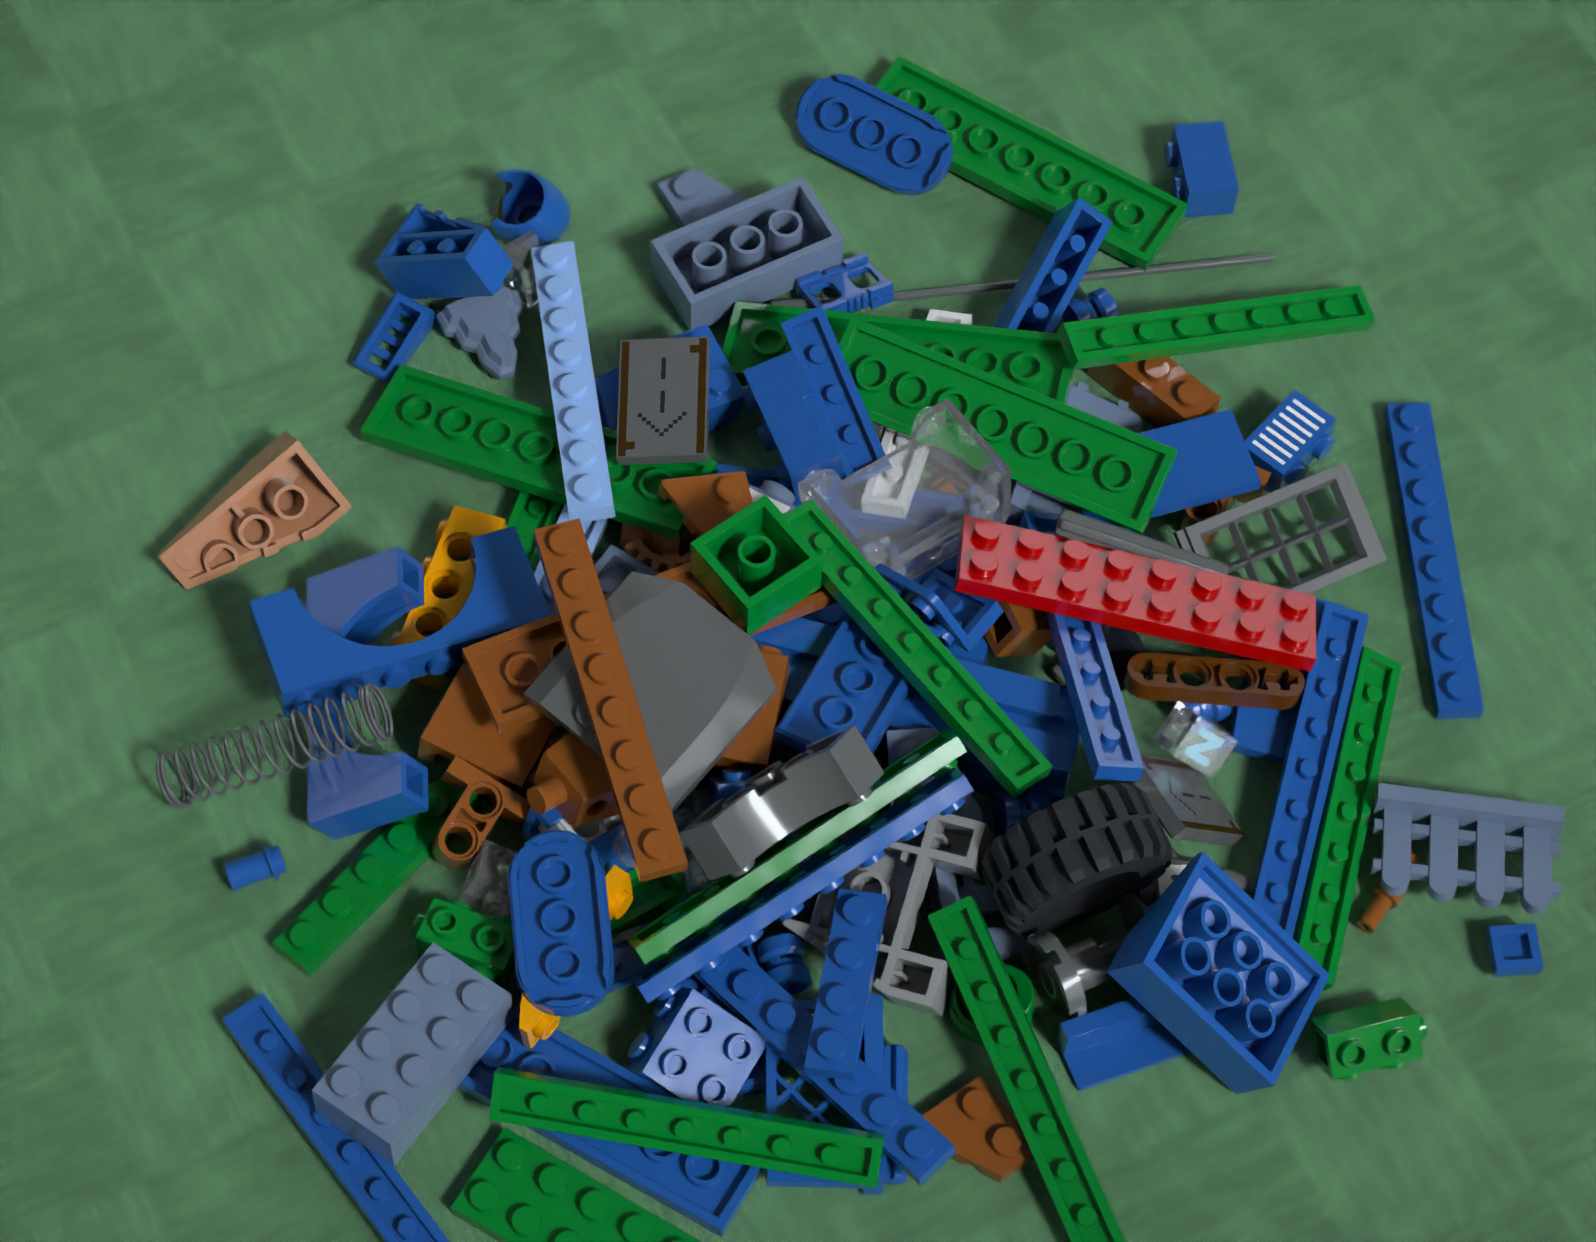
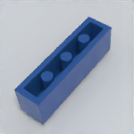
(1055, 269)

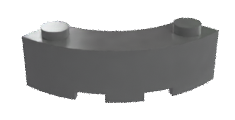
(780, 801)

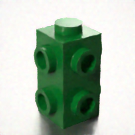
(469, 936)
(1368, 1038)

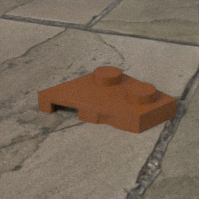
(707, 498)
(982, 1131)

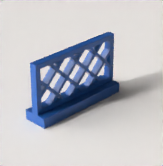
(870, 1053)

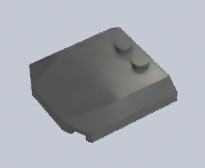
(691, 676)

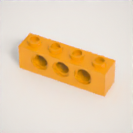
(445, 576)

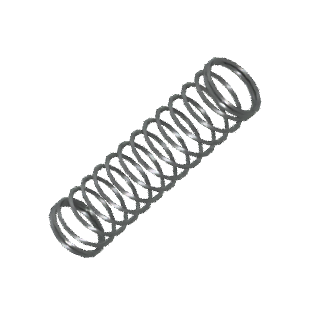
(368, 710)

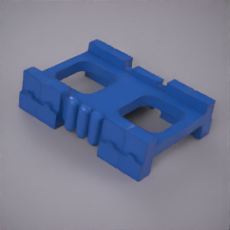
(839, 278)

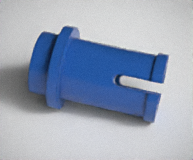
(255, 867)

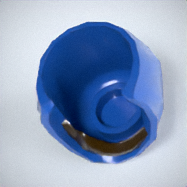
(531, 205)

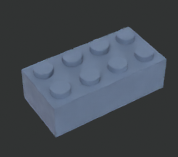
(745, 253)
(413, 1053)

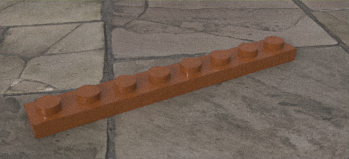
(610, 701)

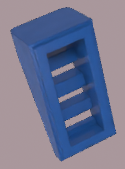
(398, 306)

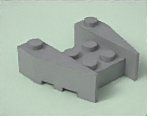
(903, 875)

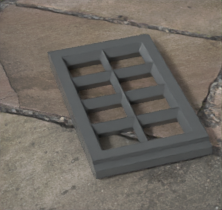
(1353, 515)

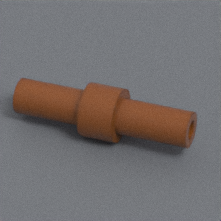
(1380, 905)

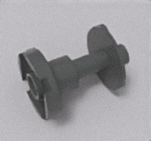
(1073, 969)

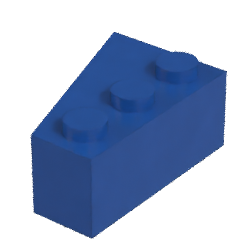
(443, 257)
(790, 420)

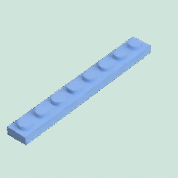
(572, 383)

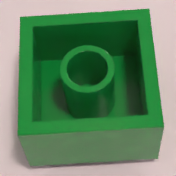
(756, 565)

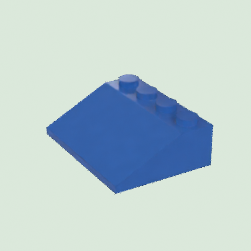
(1220, 976)

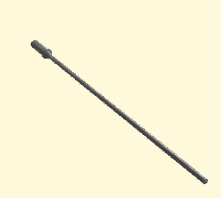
(1088, 276)

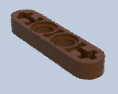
(1214, 687)

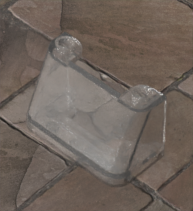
(914, 499)

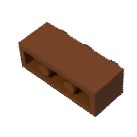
(1157, 390)

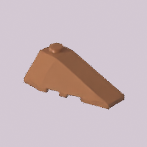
(263, 508)

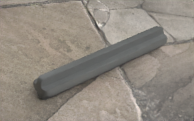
(1096, 532)

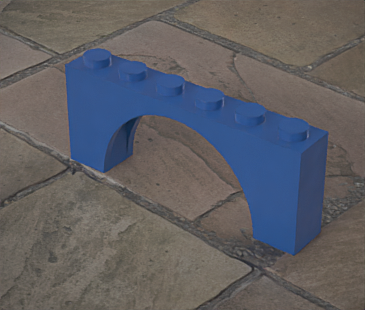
(314, 663)
(360, 788)

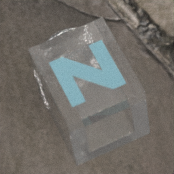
(1196, 740)

